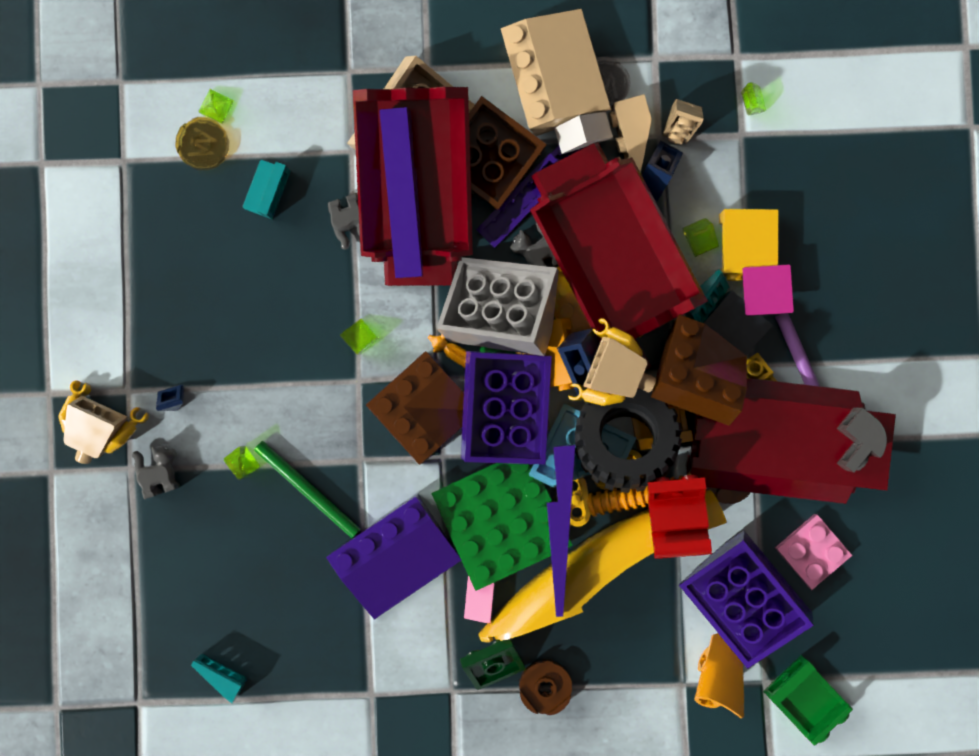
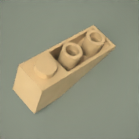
(682, 122)
(633, 124)

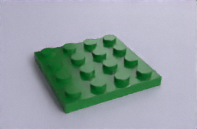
(497, 521)

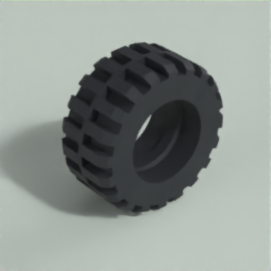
(624, 472)

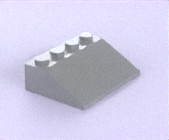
(500, 306)

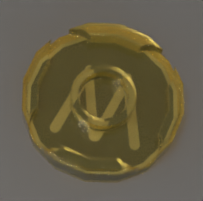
(202, 143)

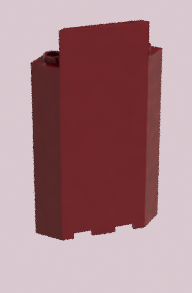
(443, 178)
(613, 243)
(787, 444)

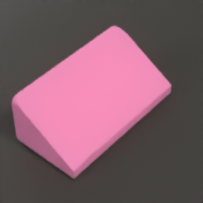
(479, 603)

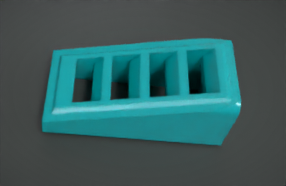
(713, 295)
(222, 678)

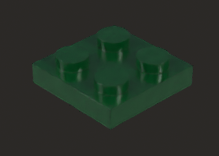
(492, 663)

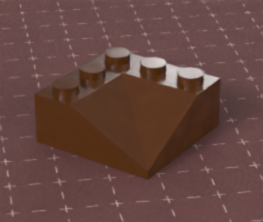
(499, 153)
(701, 372)
(420, 407)

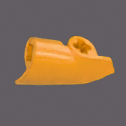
(720, 678)

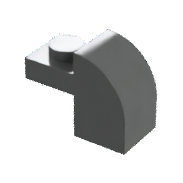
(867, 438)

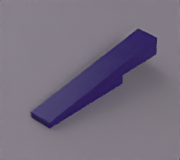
(402, 191)
(518, 204)
(559, 522)

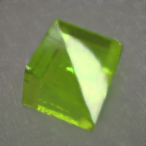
(359, 337)
(241, 462)

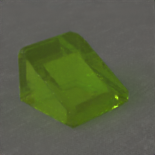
(753, 99)
(701, 236)

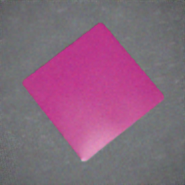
(767, 290)

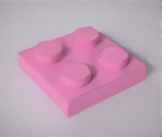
(813, 551)

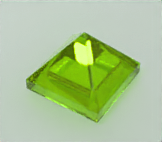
(216, 106)

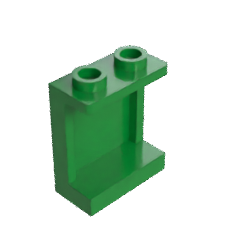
(808, 700)

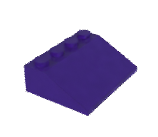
(505, 408)
(394, 557)
(747, 600)

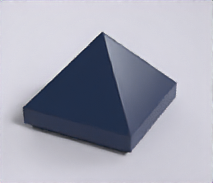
(170, 399)

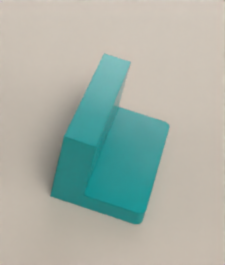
(266, 188)

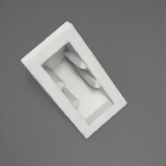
(583, 131)

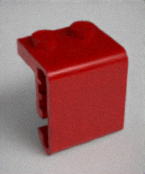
(679, 517)

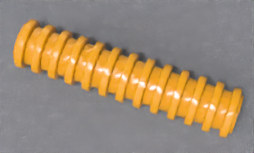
(617, 500)

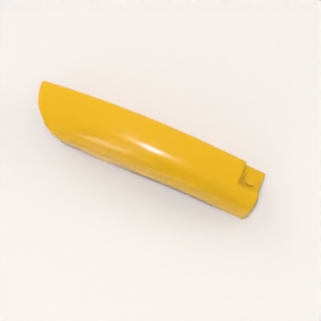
(589, 569)

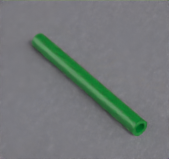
(307, 489)

